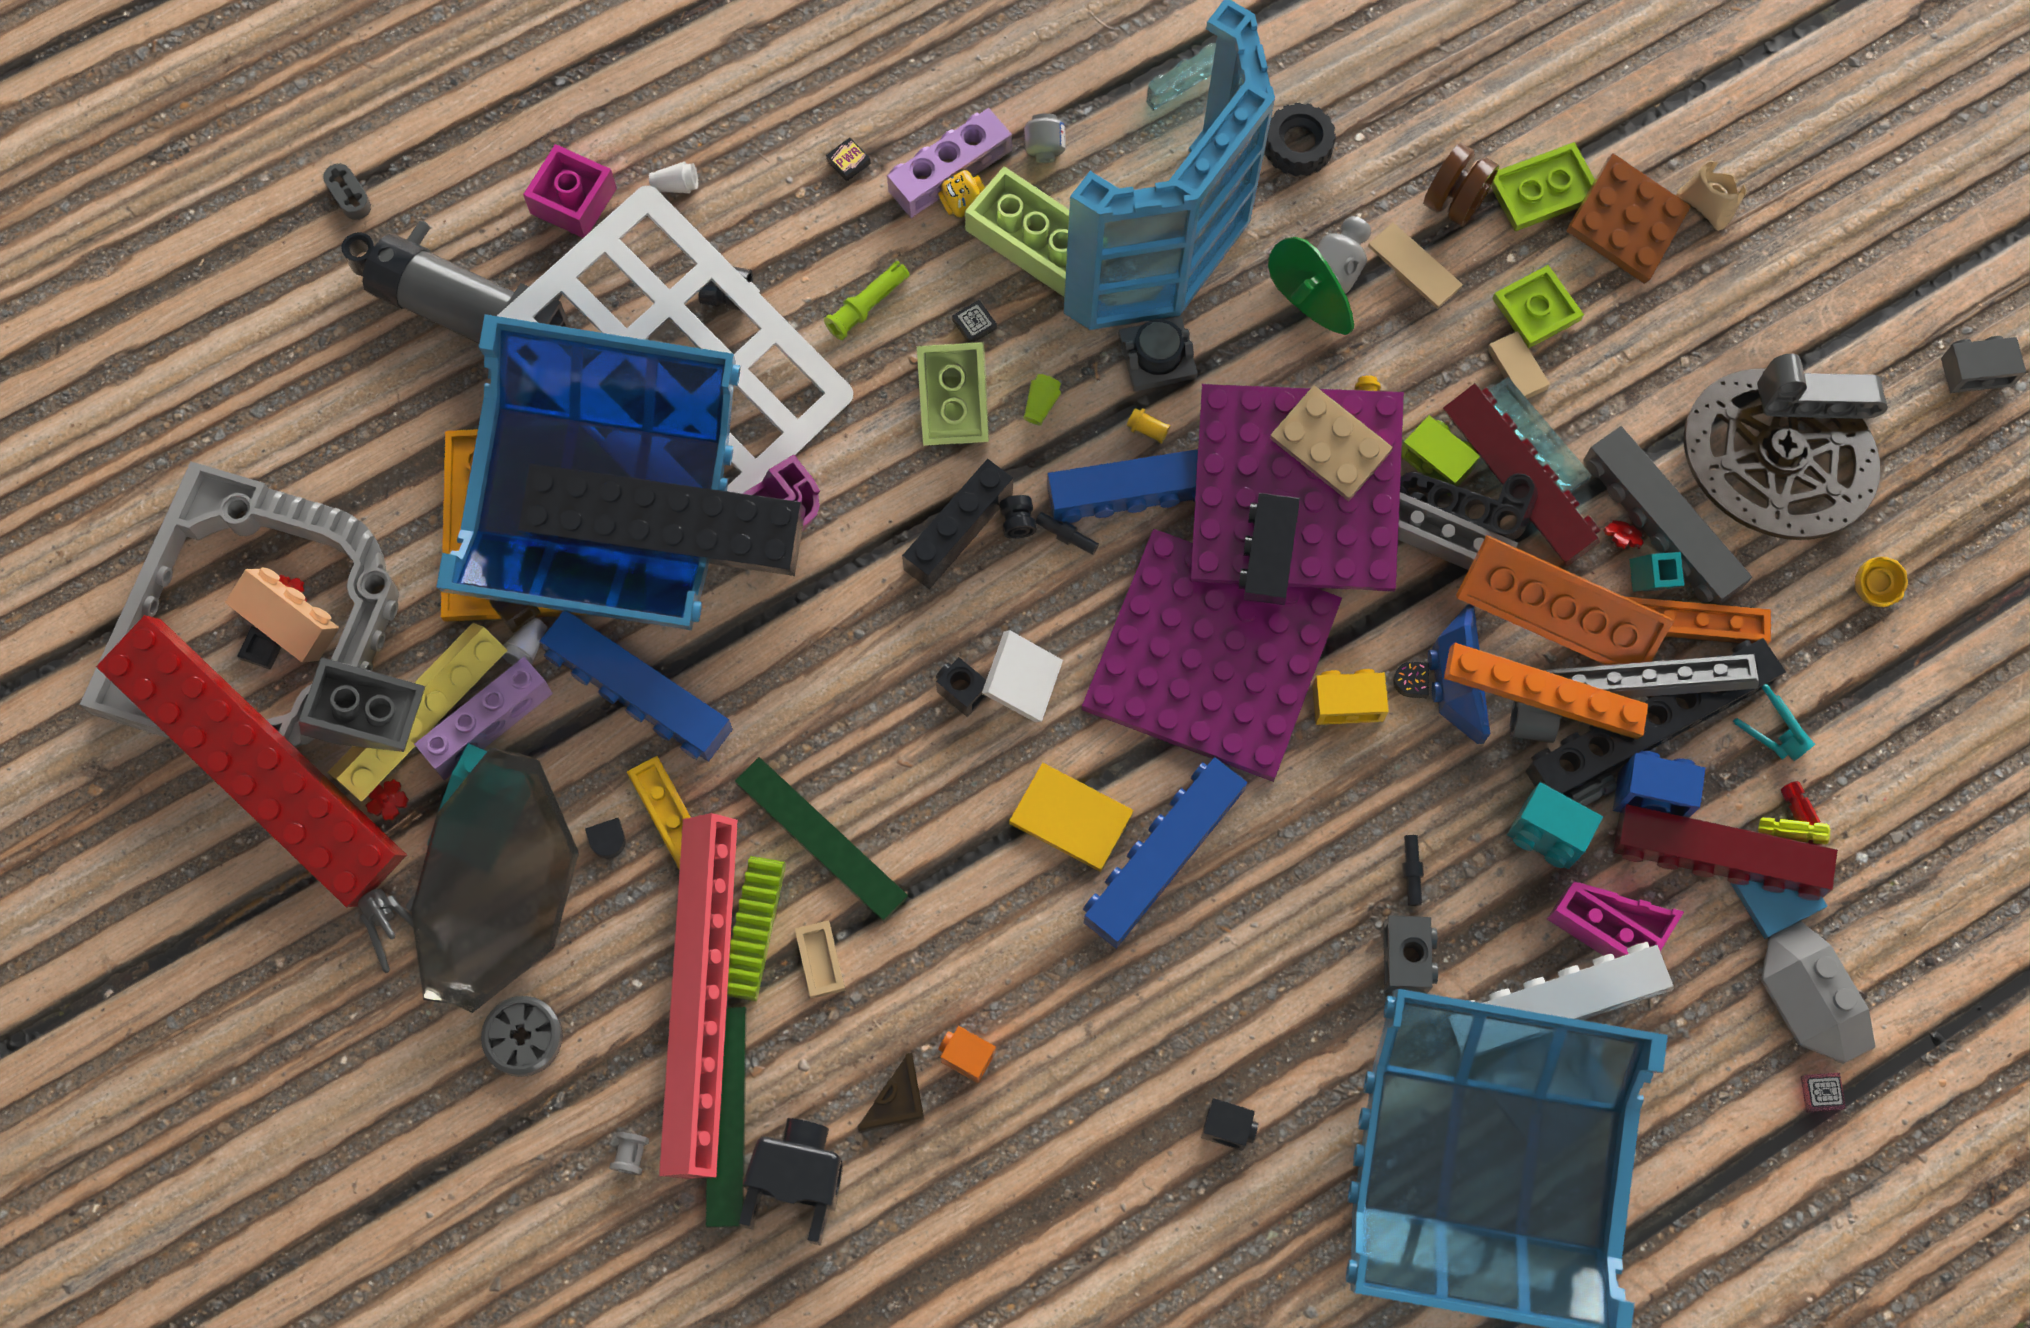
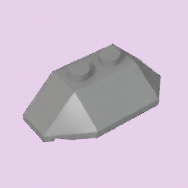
(1816, 994)

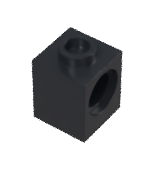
(965, 700)
(1229, 1125)

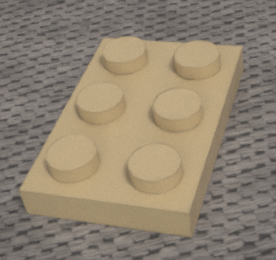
(1331, 443)

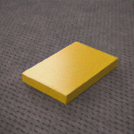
(1071, 817)

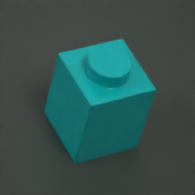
(1656, 572)

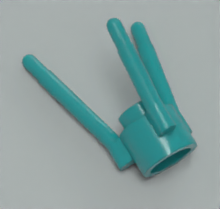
(1794, 740)

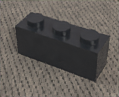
(1269, 548)

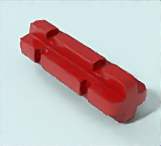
(1800, 806)

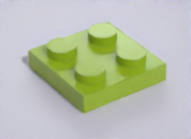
(1538, 306)

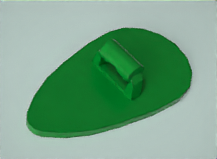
(1310, 284)

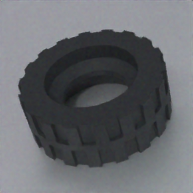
(1300, 162)

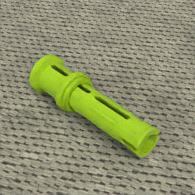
(857, 308)

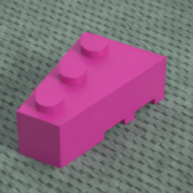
(1612, 921)

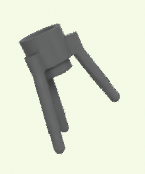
(378, 910)

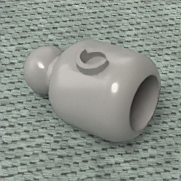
(1344, 251)

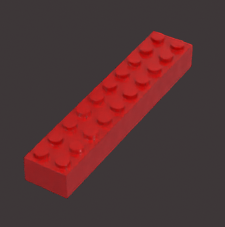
(251, 761)

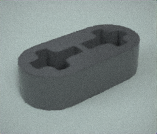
(342, 194)

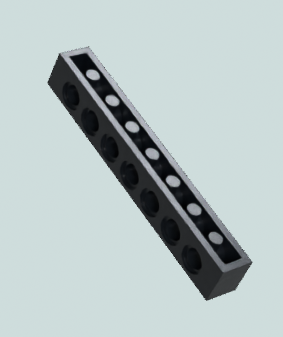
(1673, 720)

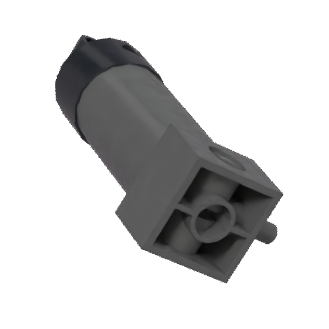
(431, 286)

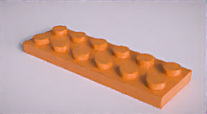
(1562, 606)

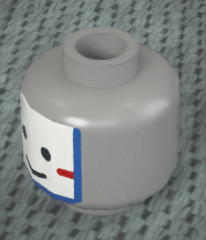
(1044, 137)

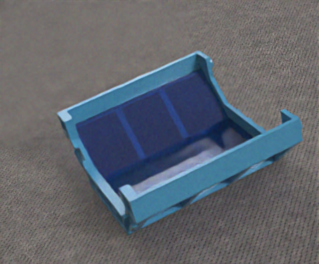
(598, 409)

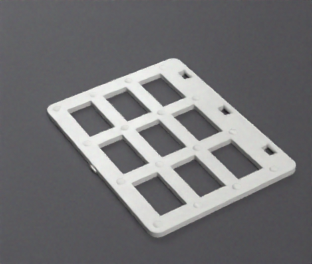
(671, 305)

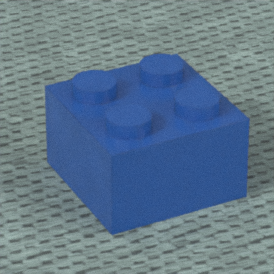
(1660, 784)

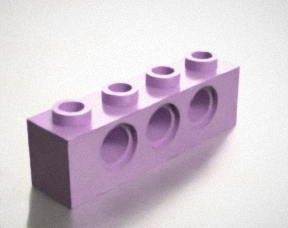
(917, 194)
(484, 716)

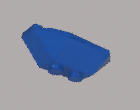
(1457, 702)

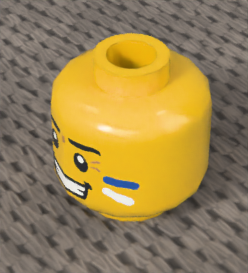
(959, 192)

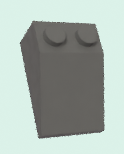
(359, 707)

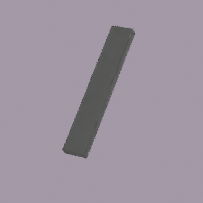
(1669, 676)

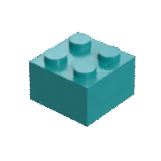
(1554, 826)

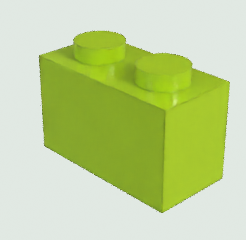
(1439, 452)

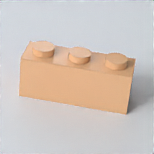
(282, 614)

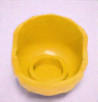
(1881, 581)

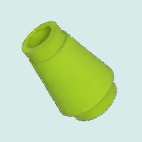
(1041, 398)

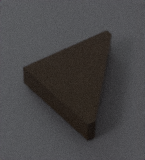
(898, 1100)

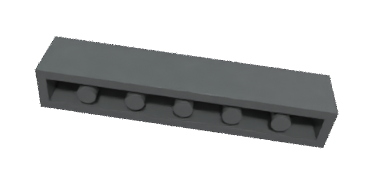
(1666, 517)

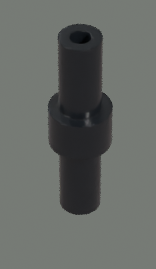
(1067, 533)
(1413, 870)

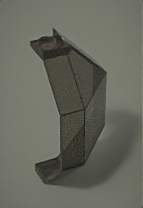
(491, 882)

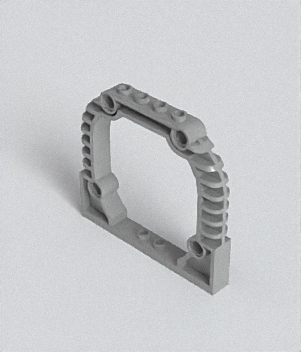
(209, 503)

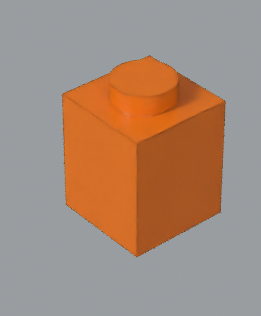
(966, 1053)

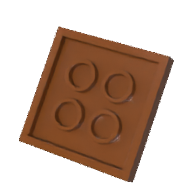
(1628, 218)

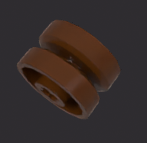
(1461, 184)

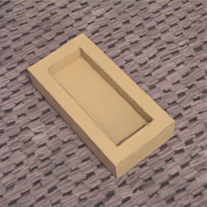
(1518, 364)
(820, 959)

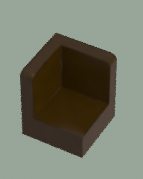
(514, 614)

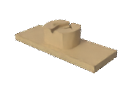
(1415, 265)

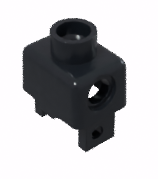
(793, 1173)

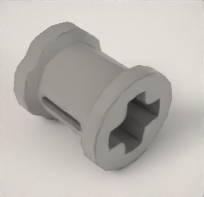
(629, 1153)

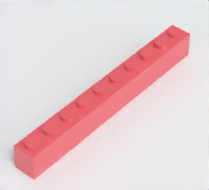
(699, 998)

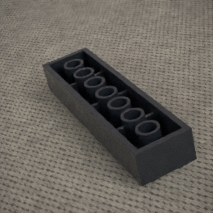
(662, 519)

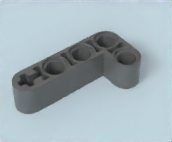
(1792, 393)

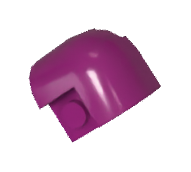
(790, 482)

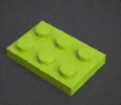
(1543, 186)

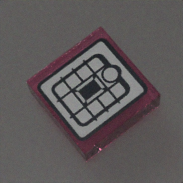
(1823, 1092)

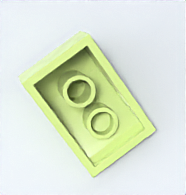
(953, 393)

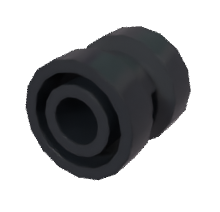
(1017, 516)

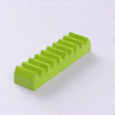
(754, 926)

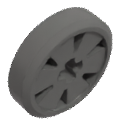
(537, 1051)

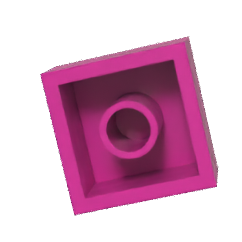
(570, 191)

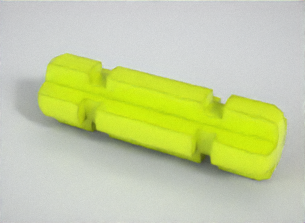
(1795, 830)

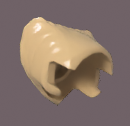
(1713, 195)

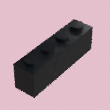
(957, 524)

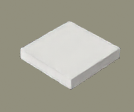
(1022, 676)

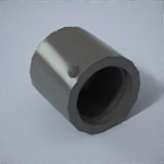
(1533, 723)

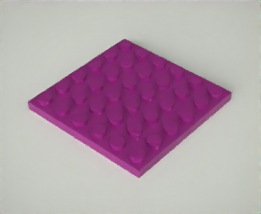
(1335, 539)
(1207, 664)

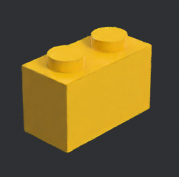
(1350, 697)

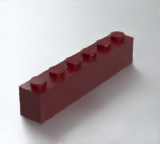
(1507, 455)
(1725, 852)

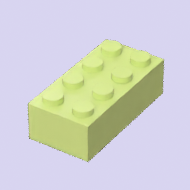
(1022, 227)

